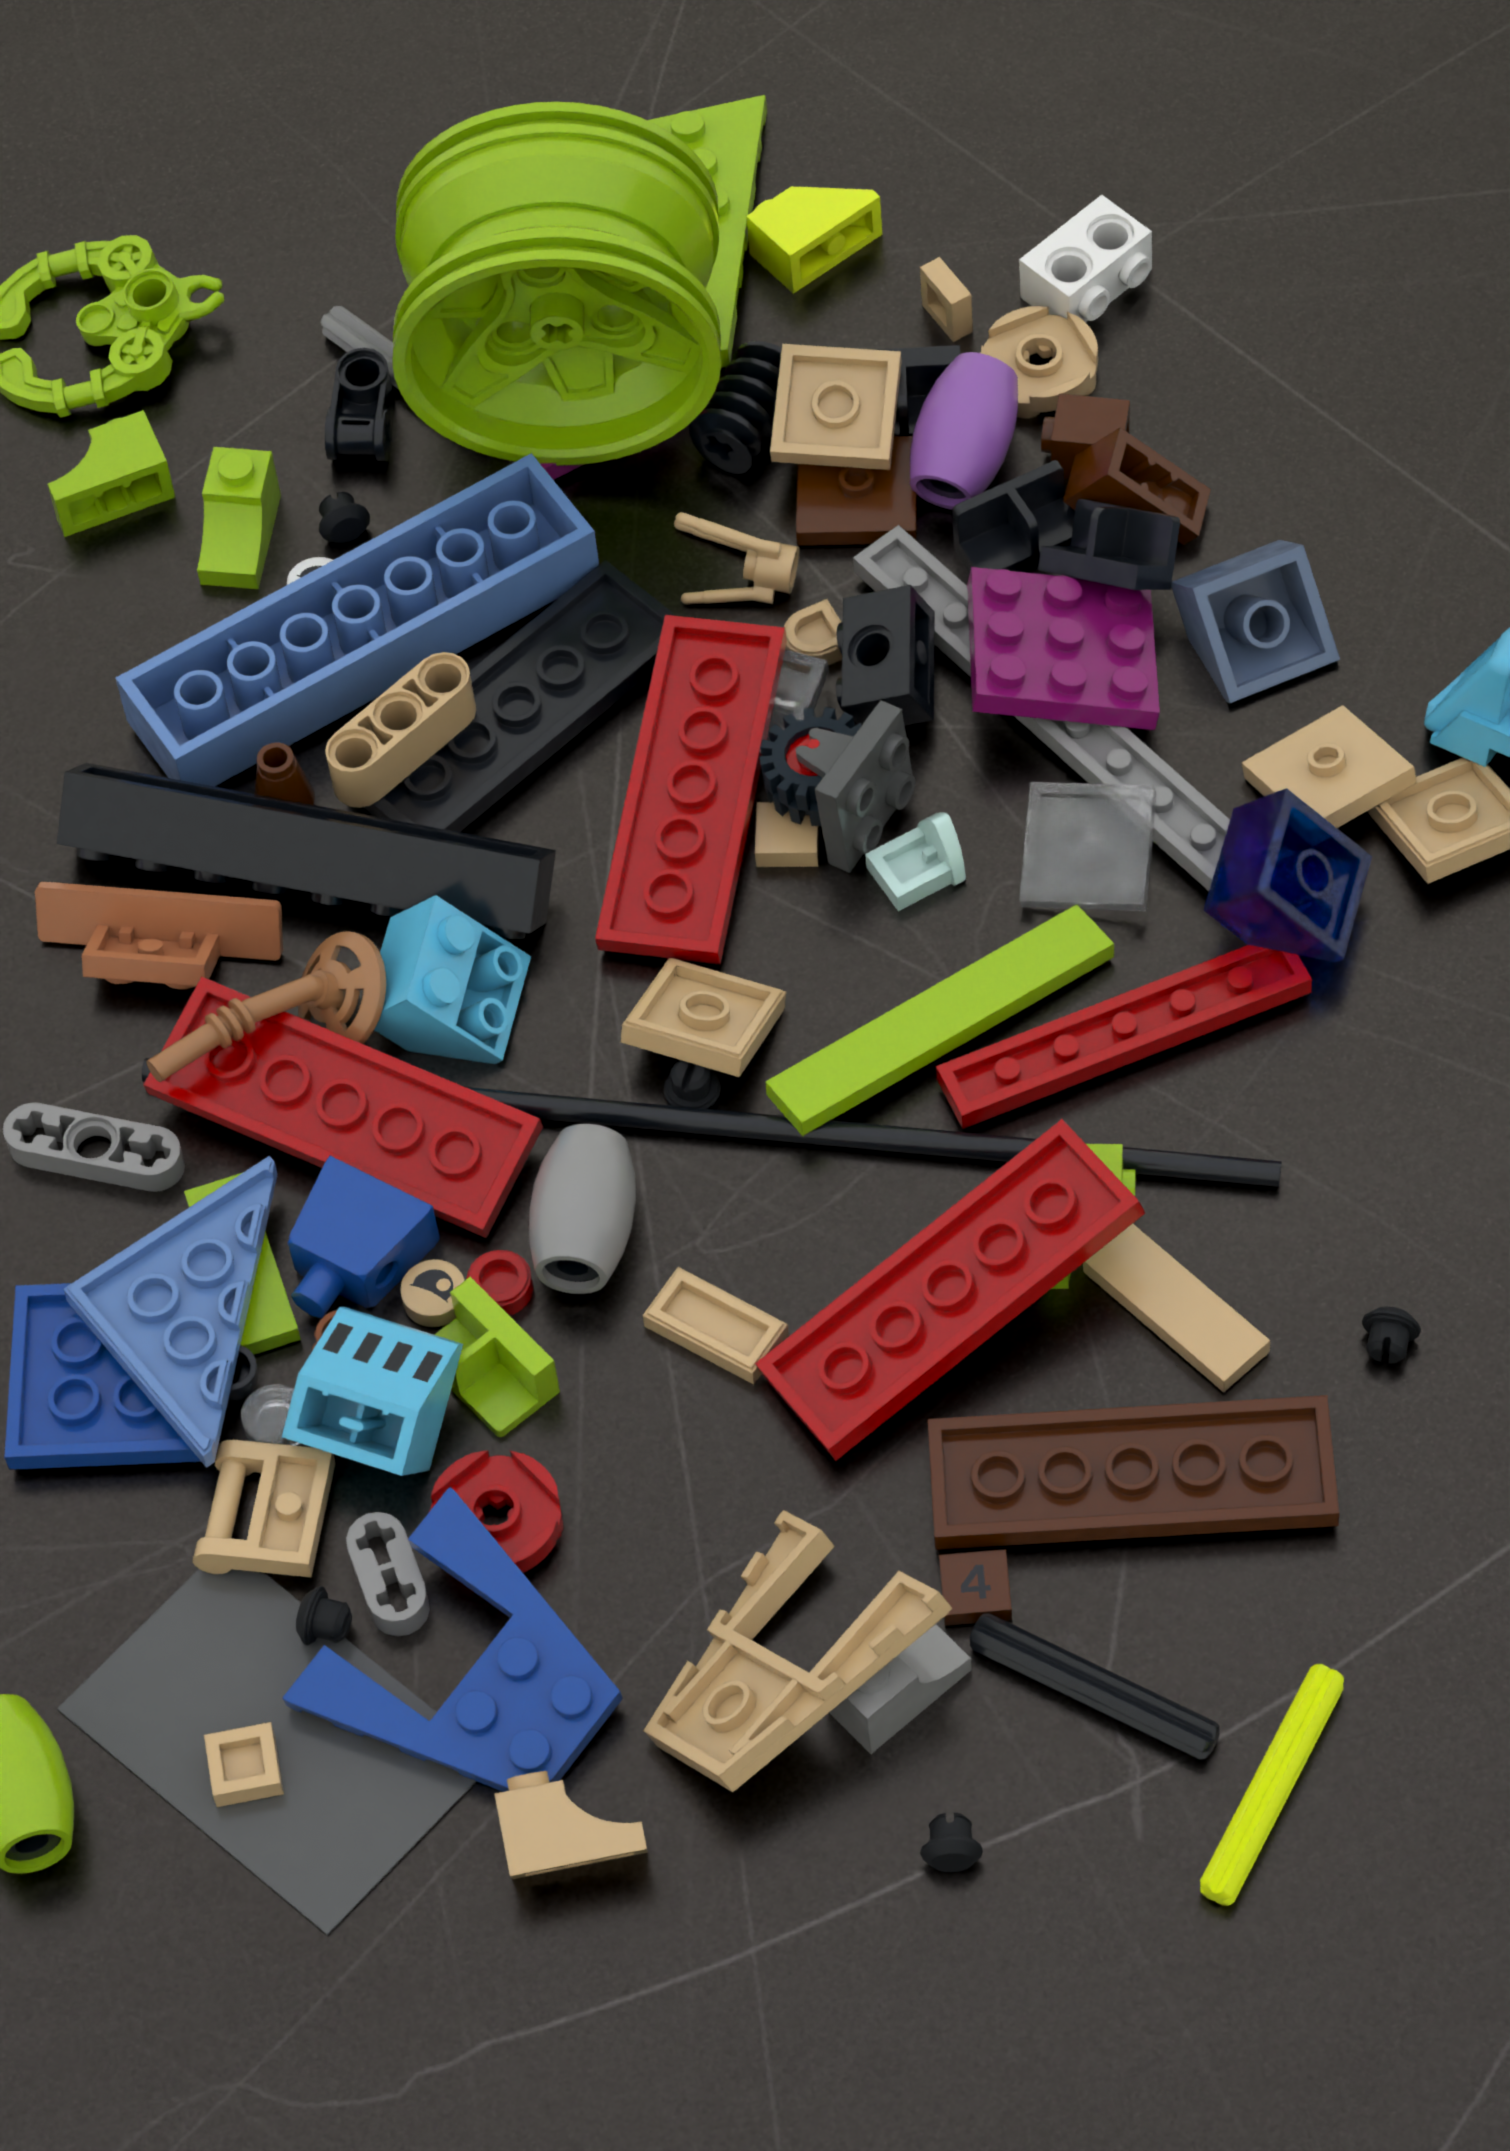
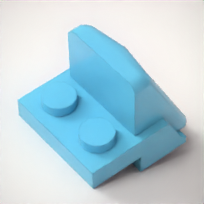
(1474, 709)

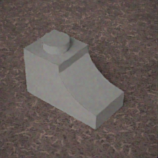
(903, 1689)

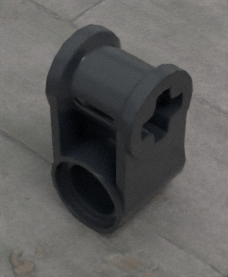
(360, 407)

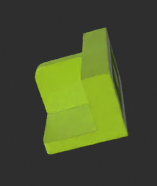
(500, 1367)

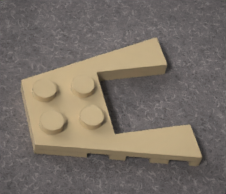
(751, 1703)

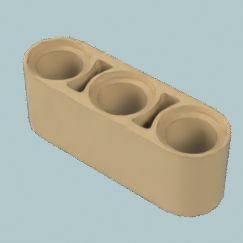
(401, 729)

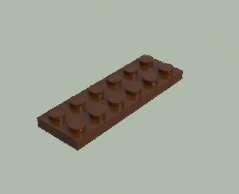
(1132, 1472)

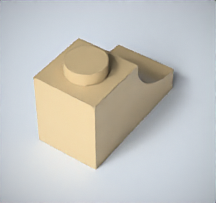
(551, 1834)

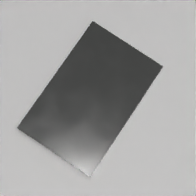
(223, 1662)

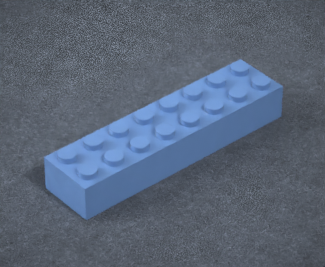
(359, 624)

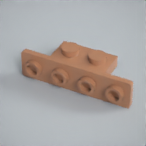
(156, 933)

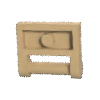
(285, 1511)

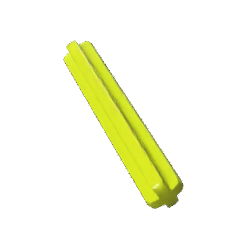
(1271, 1785)

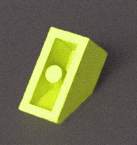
(812, 231)

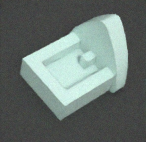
(918, 861)

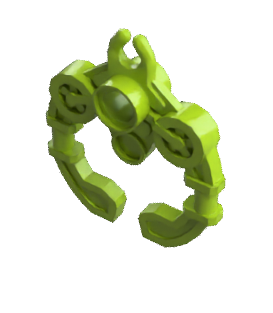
(137, 319)

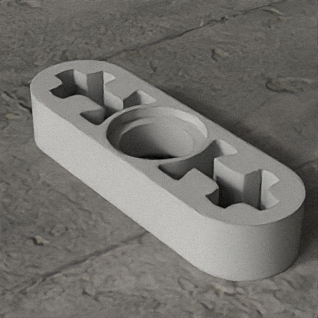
(75, 1126)

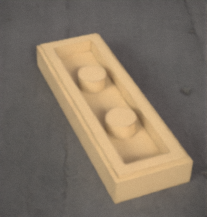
(1177, 1307)

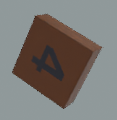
(975, 1585)

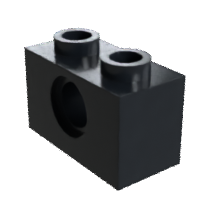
(893, 627)

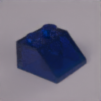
(1288, 879)

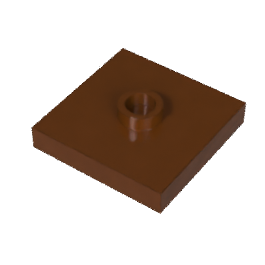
(855, 503)

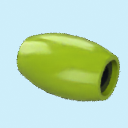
(33, 1791)

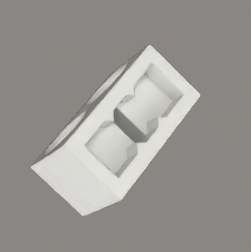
(1087, 262)

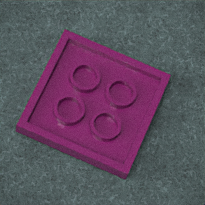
(1061, 649)

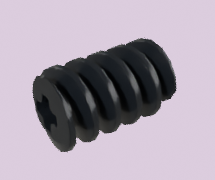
(740, 410)

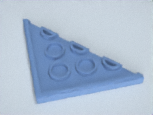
(181, 1302)

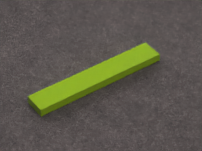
(939, 1019)

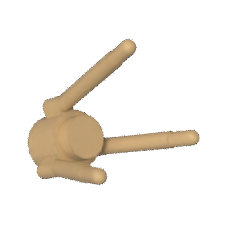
(767, 563)

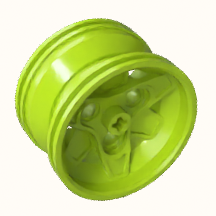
(557, 284)

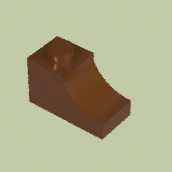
(1135, 476)

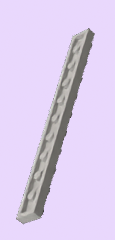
(1184, 820)

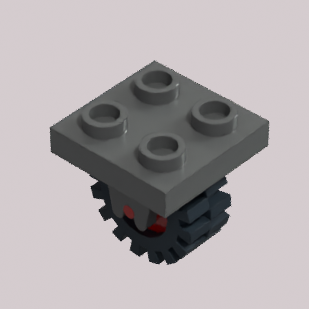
(840, 776)

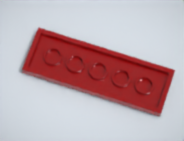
(691, 789)
(348, 1101)
(949, 1289)

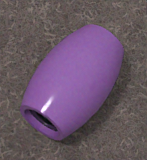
(964, 430)

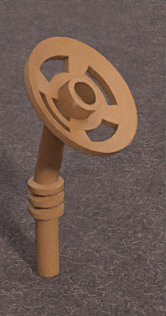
(325, 991)

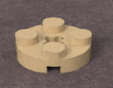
(1066, 340)

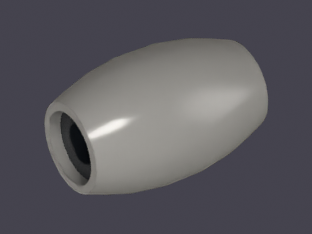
(582, 1209)

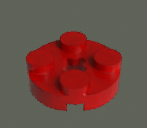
(520, 1483)

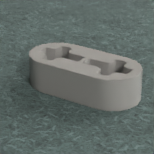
(375, 1577)

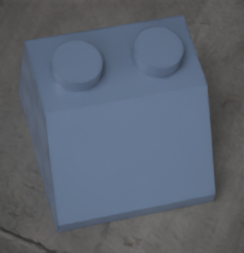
(1256, 619)

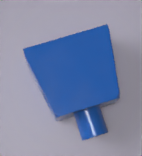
(356, 1238)

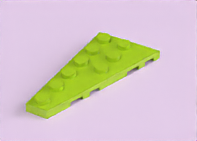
(730, 147)

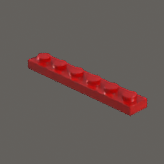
(1120, 1031)

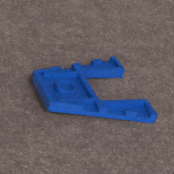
(521, 1705)

